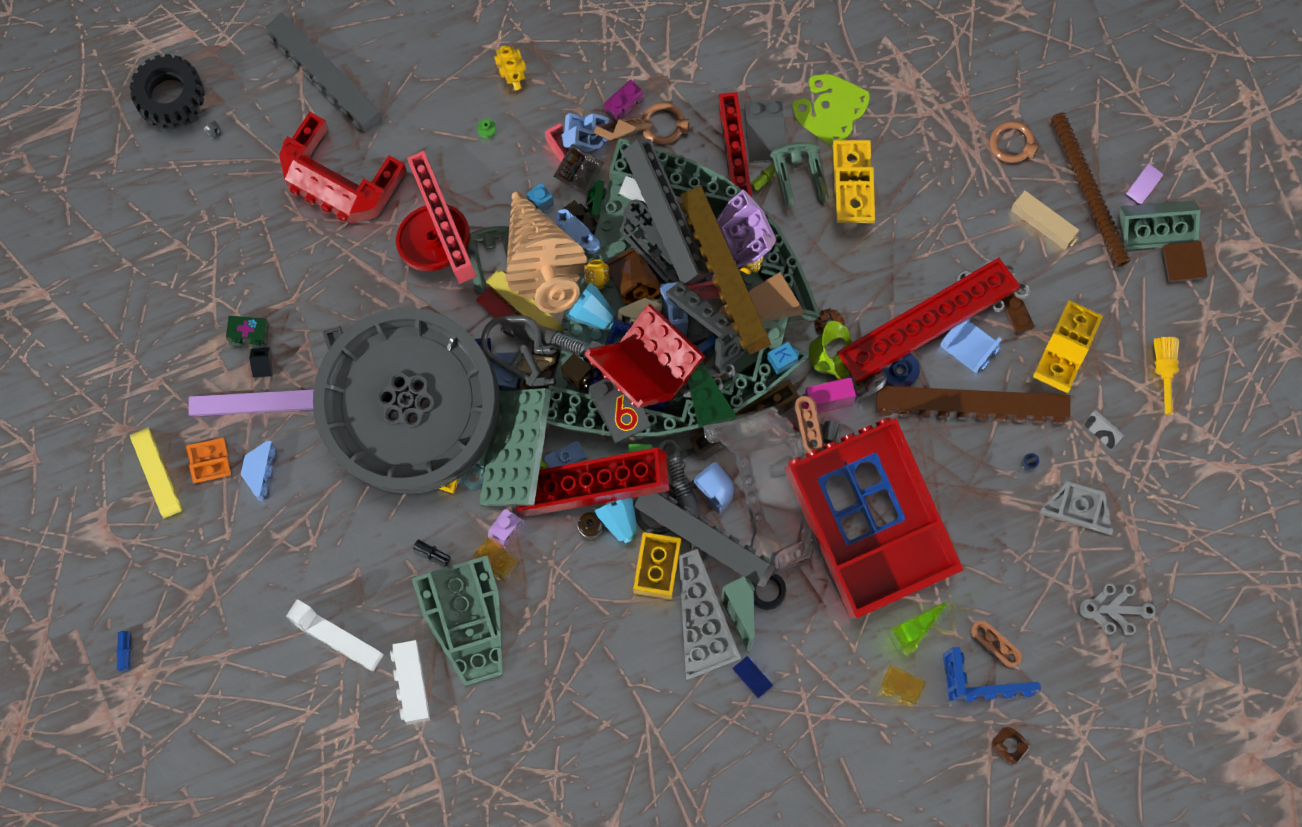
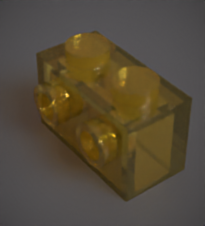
(500, 560)
(902, 686)

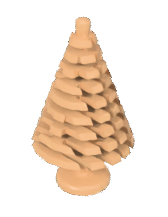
(542, 258)

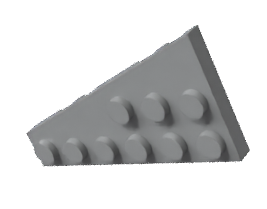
(705, 629)

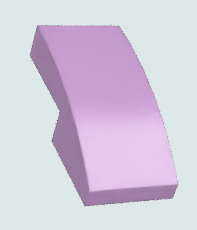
(1144, 183)

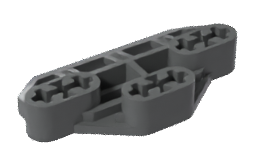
(653, 236)

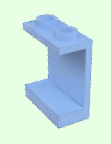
(971, 345)

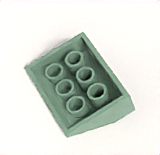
(739, 605)

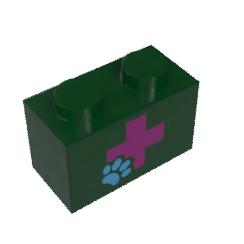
(247, 331)

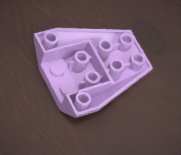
(745, 230)

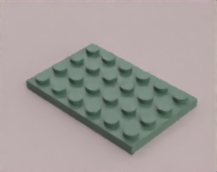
(516, 449)

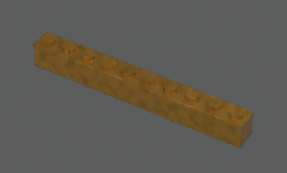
(725, 270)

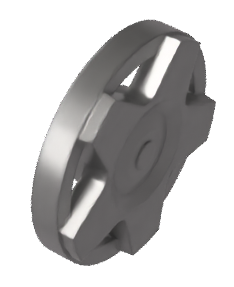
(870, 384)

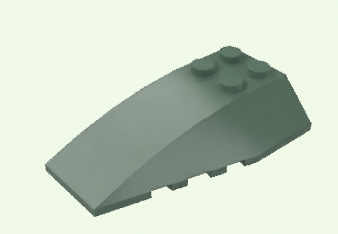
(464, 617)

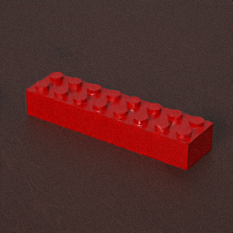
(599, 481)

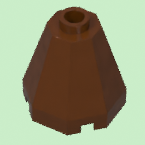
(638, 281)

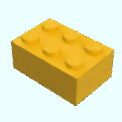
(657, 565)

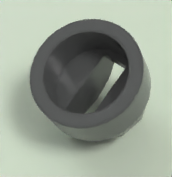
(212, 129)

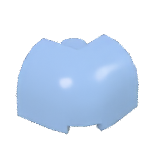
(580, 131)
(716, 486)

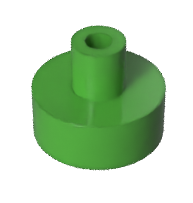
(486, 128)

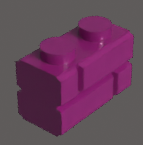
(623, 101)

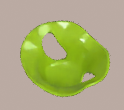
(819, 358)

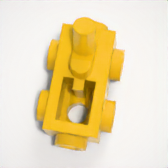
(511, 66)

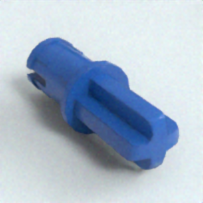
(123, 651)

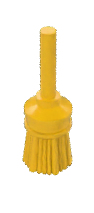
(1167, 365)

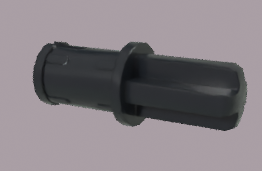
(431, 552)

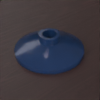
(910, 371)

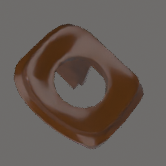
(1008, 732)

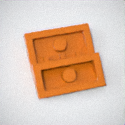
(209, 460)

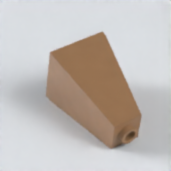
(773, 300)

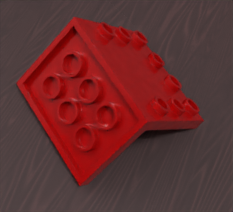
(649, 360)

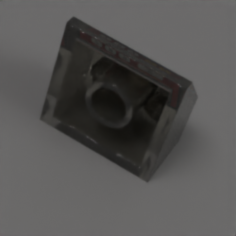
(578, 170)

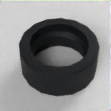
(780, 598)

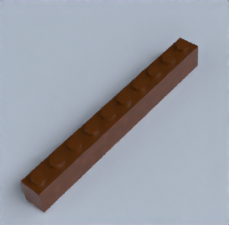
(973, 404)

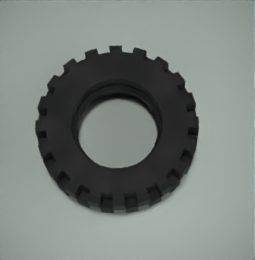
(160, 70)

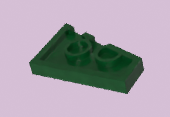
(707, 398)

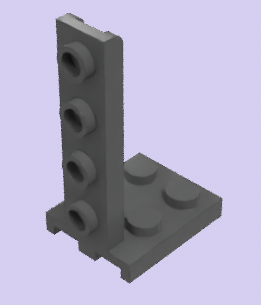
(727, 344)

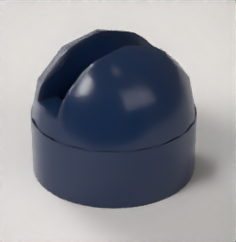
(1031, 465)

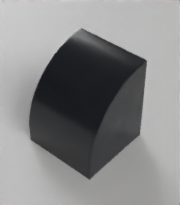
(260, 362)

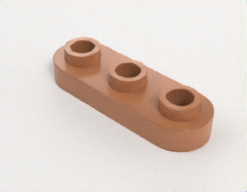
(805, 415)
(1005, 647)

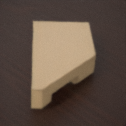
(542, 362)

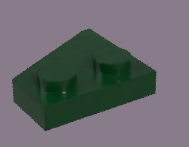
(594, 197)

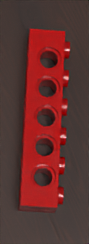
(734, 141)

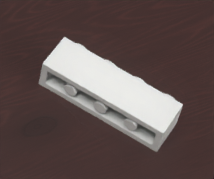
(411, 682)

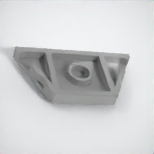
(1080, 507)

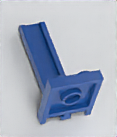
(957, 679)

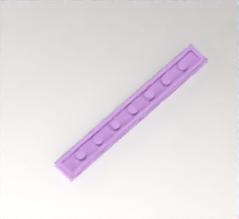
(251, 403)

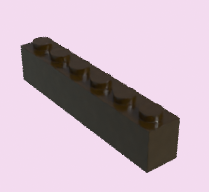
(781, 397)

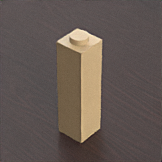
(1045, 220)

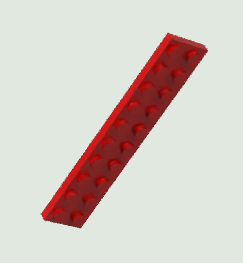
(928, 320)

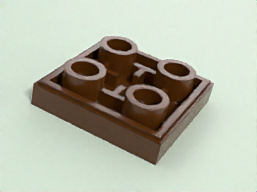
(1184, 261)

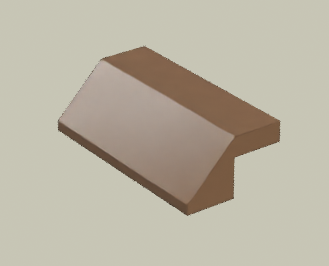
(623, 128)

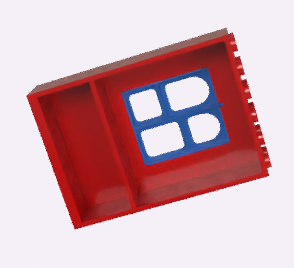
(888, 558)

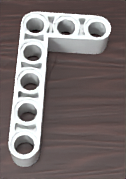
(335, 637)

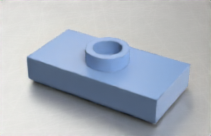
(566, 455)

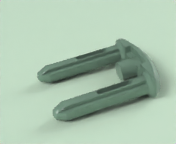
(795, 151)
(487, 235)

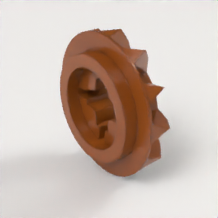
(823, 317)

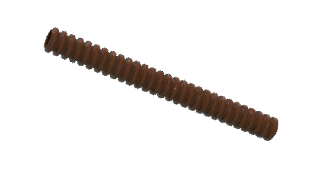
(1091, 189)

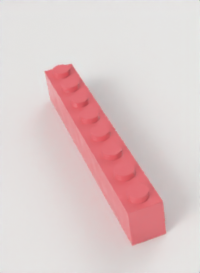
(441, 217)

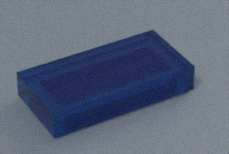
(752, 677)

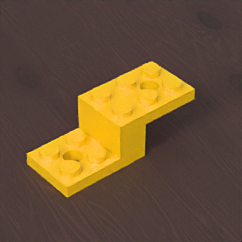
(853, 181)
(1068, 346)

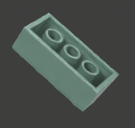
(1159, 224)

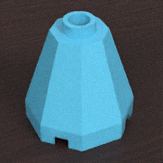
(592, 309)
(619, 519)

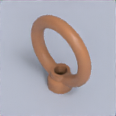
(682, 124)
(1029, 151)

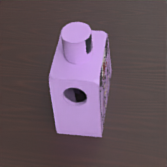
(505, 528)

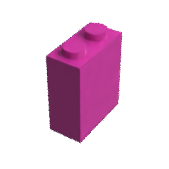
(832, 395)

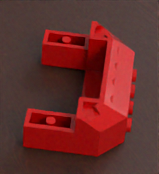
(329, 189)

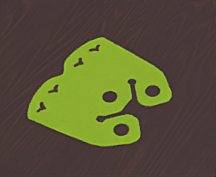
(840, 113)

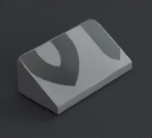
(1103, 429)

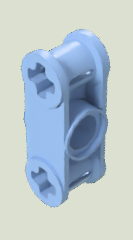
(577, 231)

